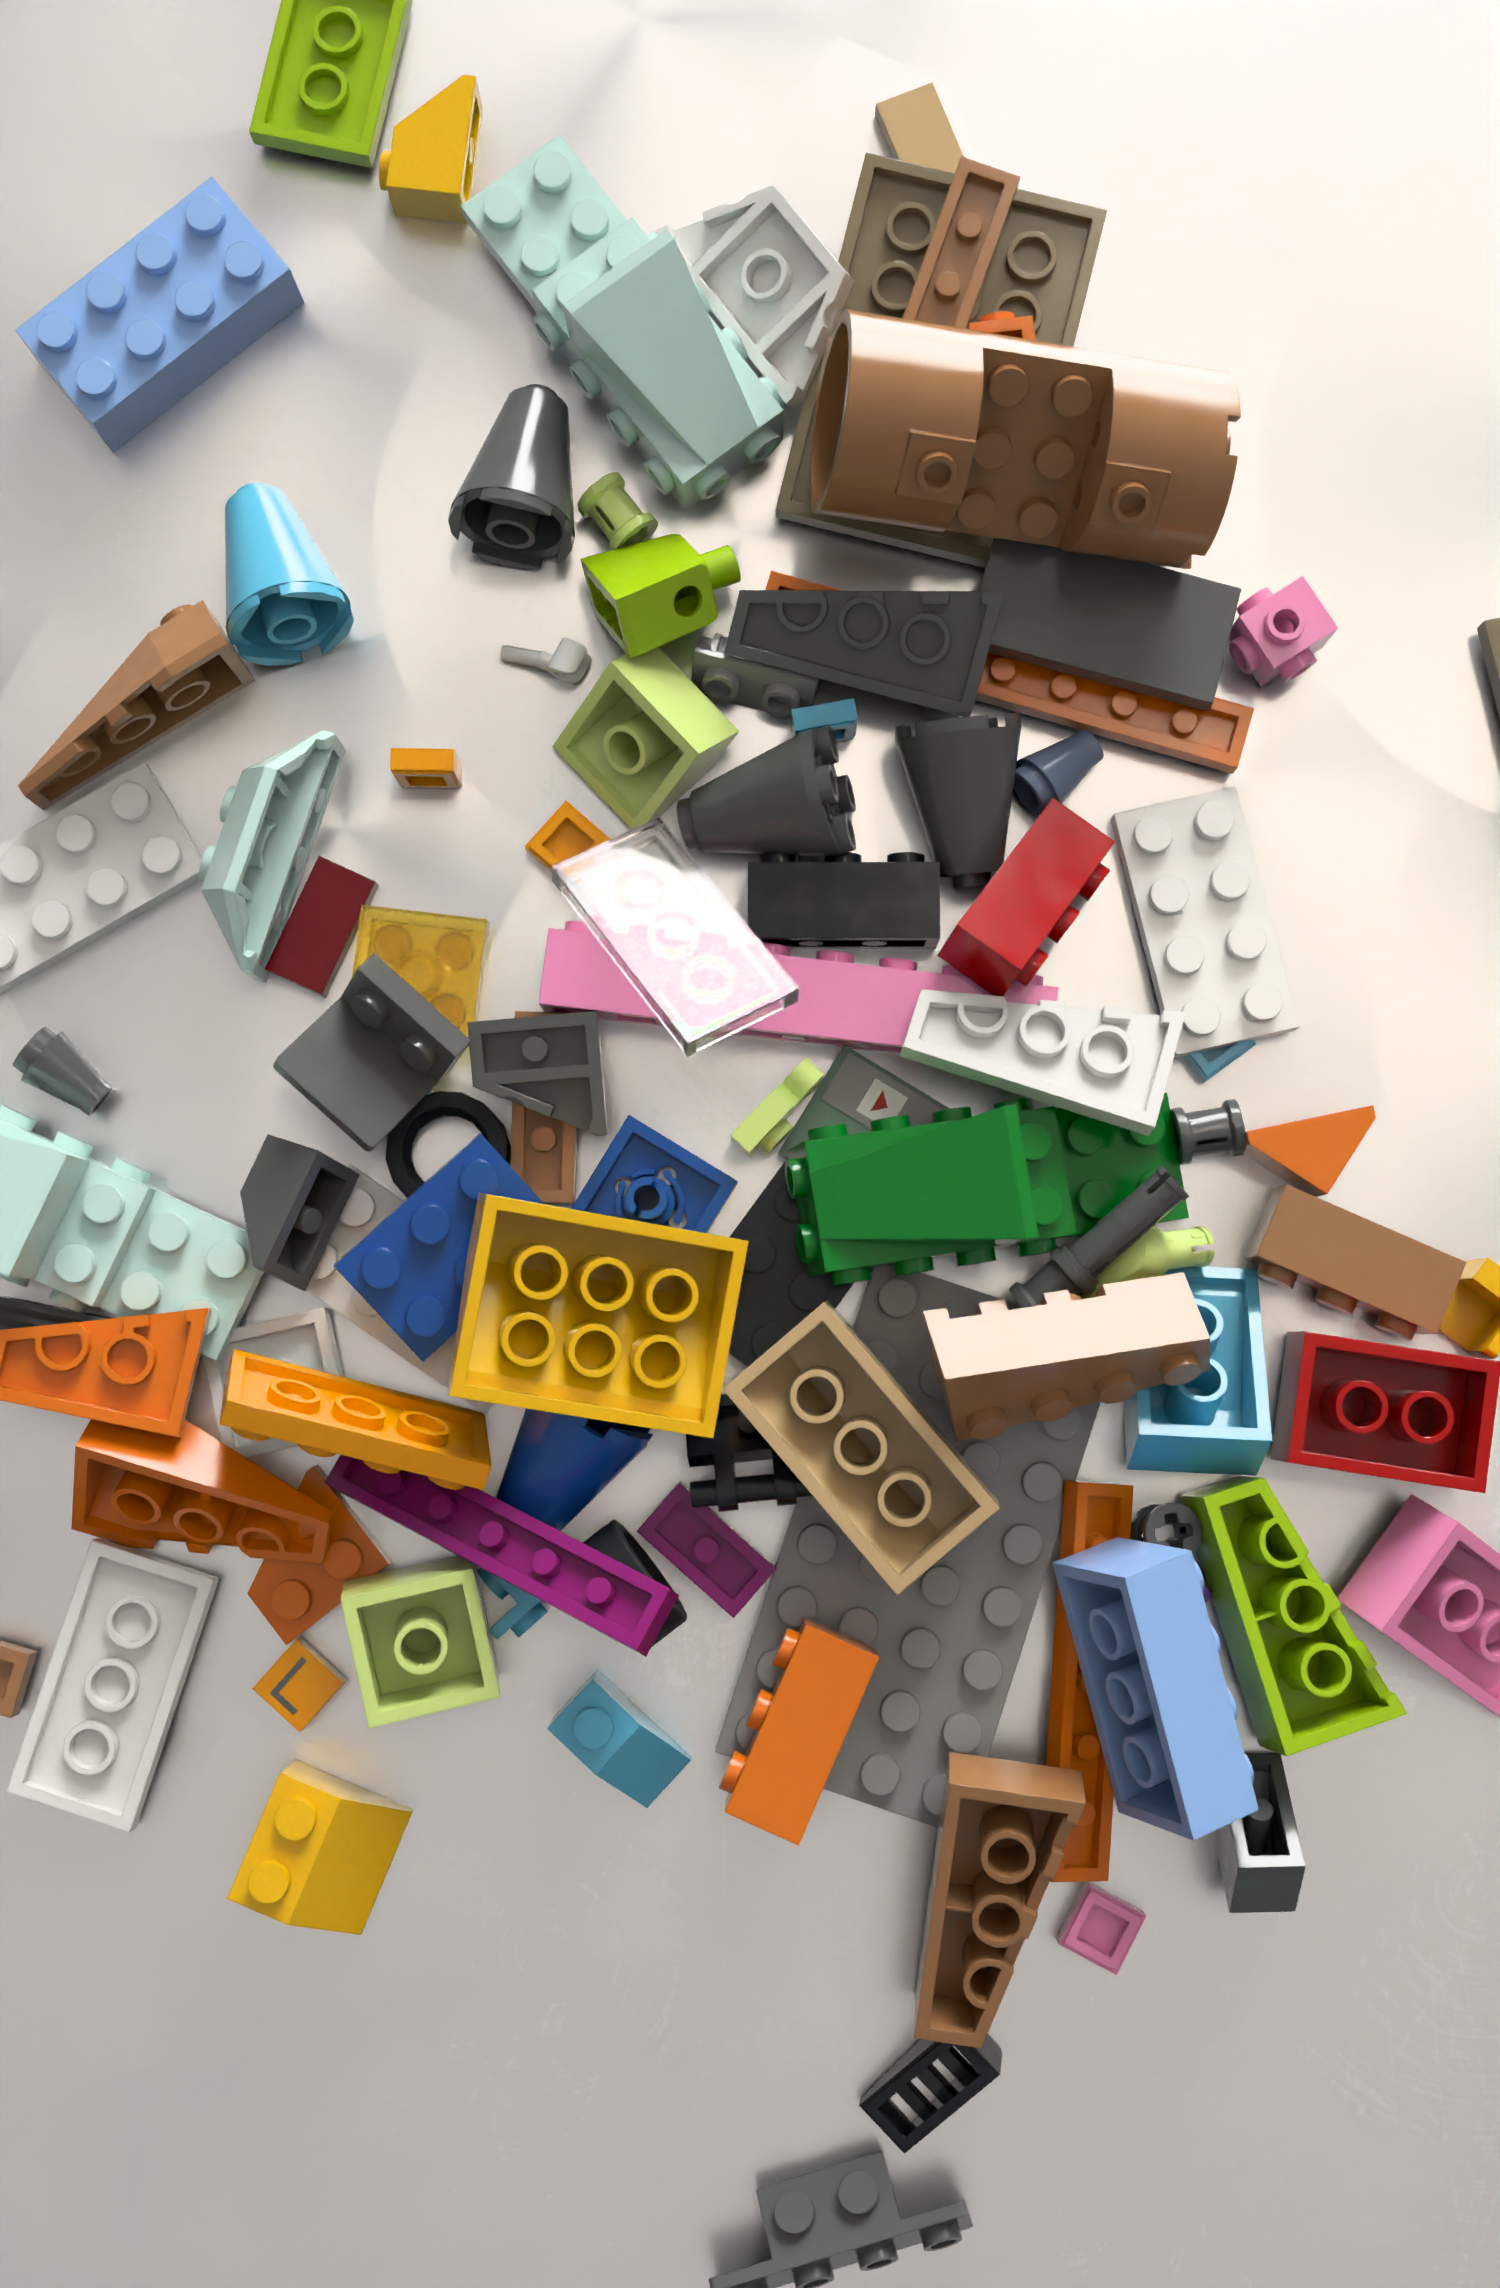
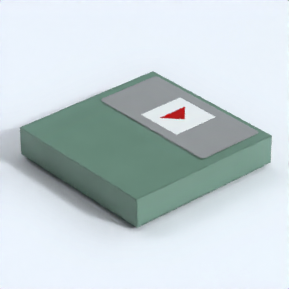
(859, 1093)

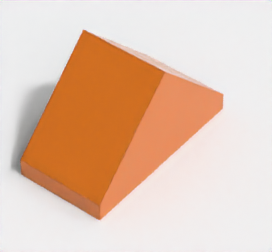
(1310, 1150)

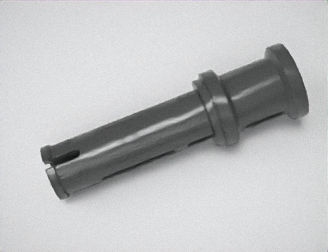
(1078, 1265)

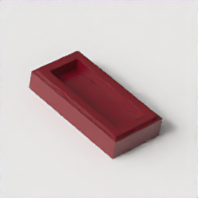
(321, 926)

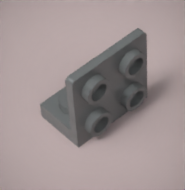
(372, 1054)

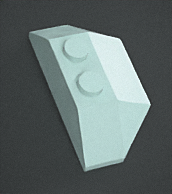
(267, 845)

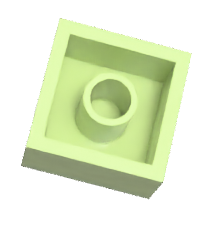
(420, 1640)

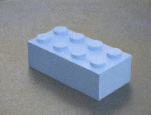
(162, 314)
(1157, 1685)

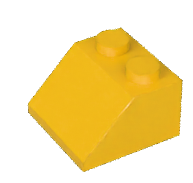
(320, 1851)

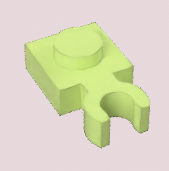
(768, 1122)

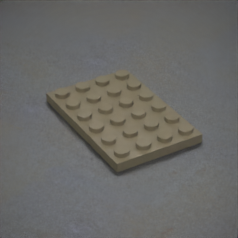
(1036, 271)

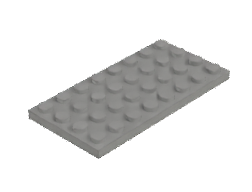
(956, 1629)

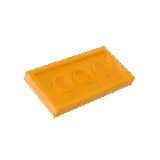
(356, 1420)

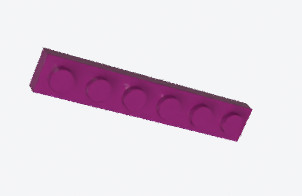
(516, 1550)

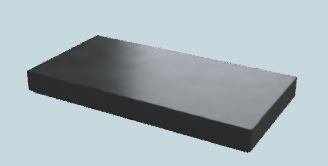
(1111, 620)

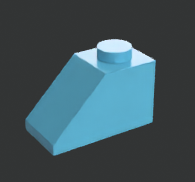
(618, 1740)

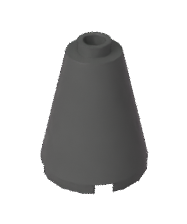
(520, 485)
(963, 790)

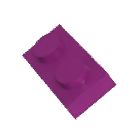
(707, 1550)

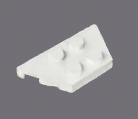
(768, 284)

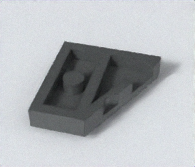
(544, 1065)

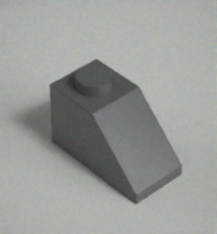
(293, 1208)
(1263, 1850)

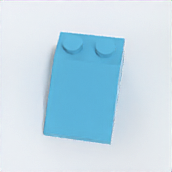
(1223, 1414)

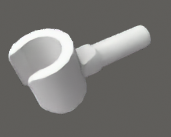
(566, 664)

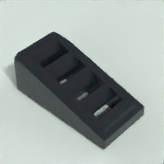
(949, 2096)

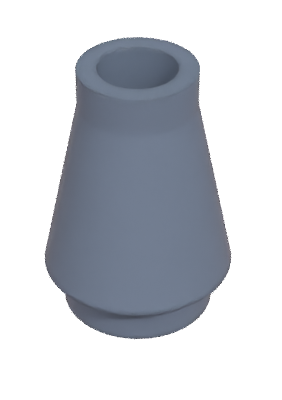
(1055, 770)

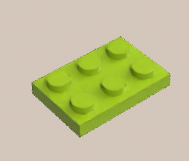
(330, 77)

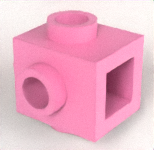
(1280, 632)

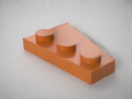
(108, 1369)

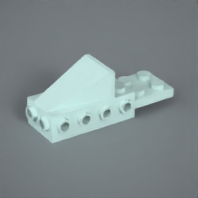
(629, 324)
(113, 1237)

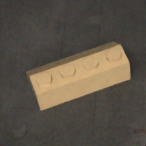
(862, 1447)

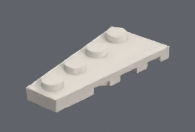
(1073, 1058)

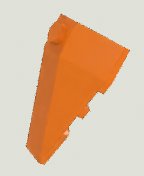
(190, 1490)

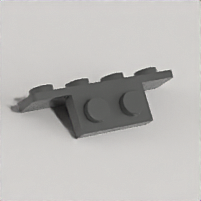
(837, 2221)

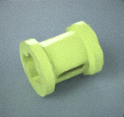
(616, 512)

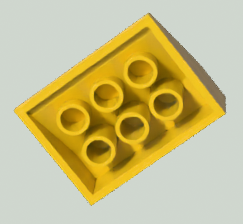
(596, 1316)

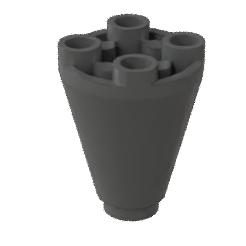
(775, 803)

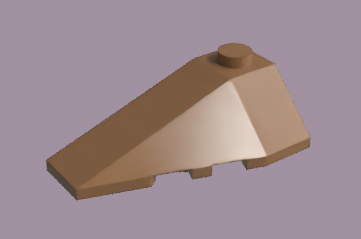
(157, 689)

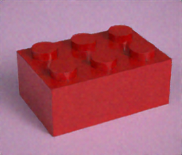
(1386, 1411)

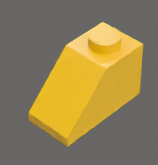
(435, 155)

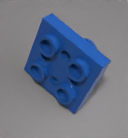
(640, 1156)

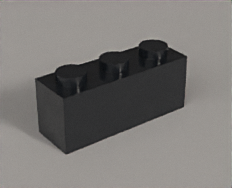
(845, 902)

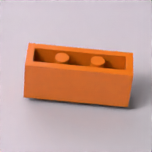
(798, 1729)

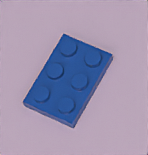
(417, 1255)

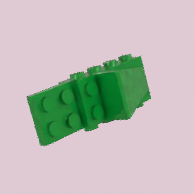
(964, 1186)

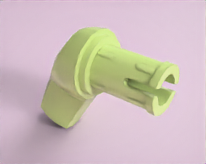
(1158, 1253)

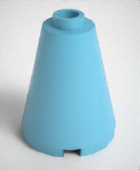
(278, 582)

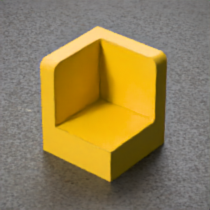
(1475, 1310)

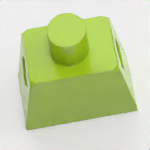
(657, 590)

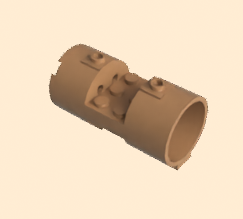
(1021, 440)

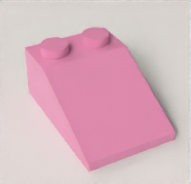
(1436, 1597)

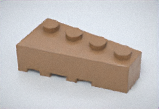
(991, 1866)

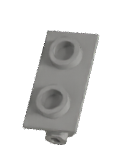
(749, 682)

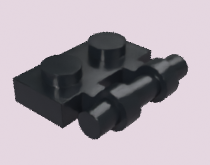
(737, 1442)

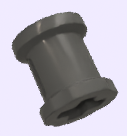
(1209, 1131)
(1174, 1514)

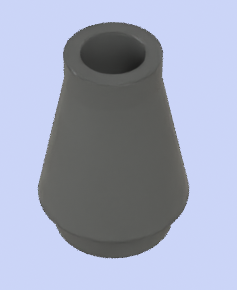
(61, 1070)

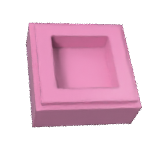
(1100, 1927)

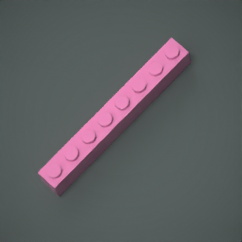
(835, 1004)

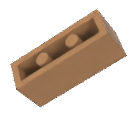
(1353, 1263)

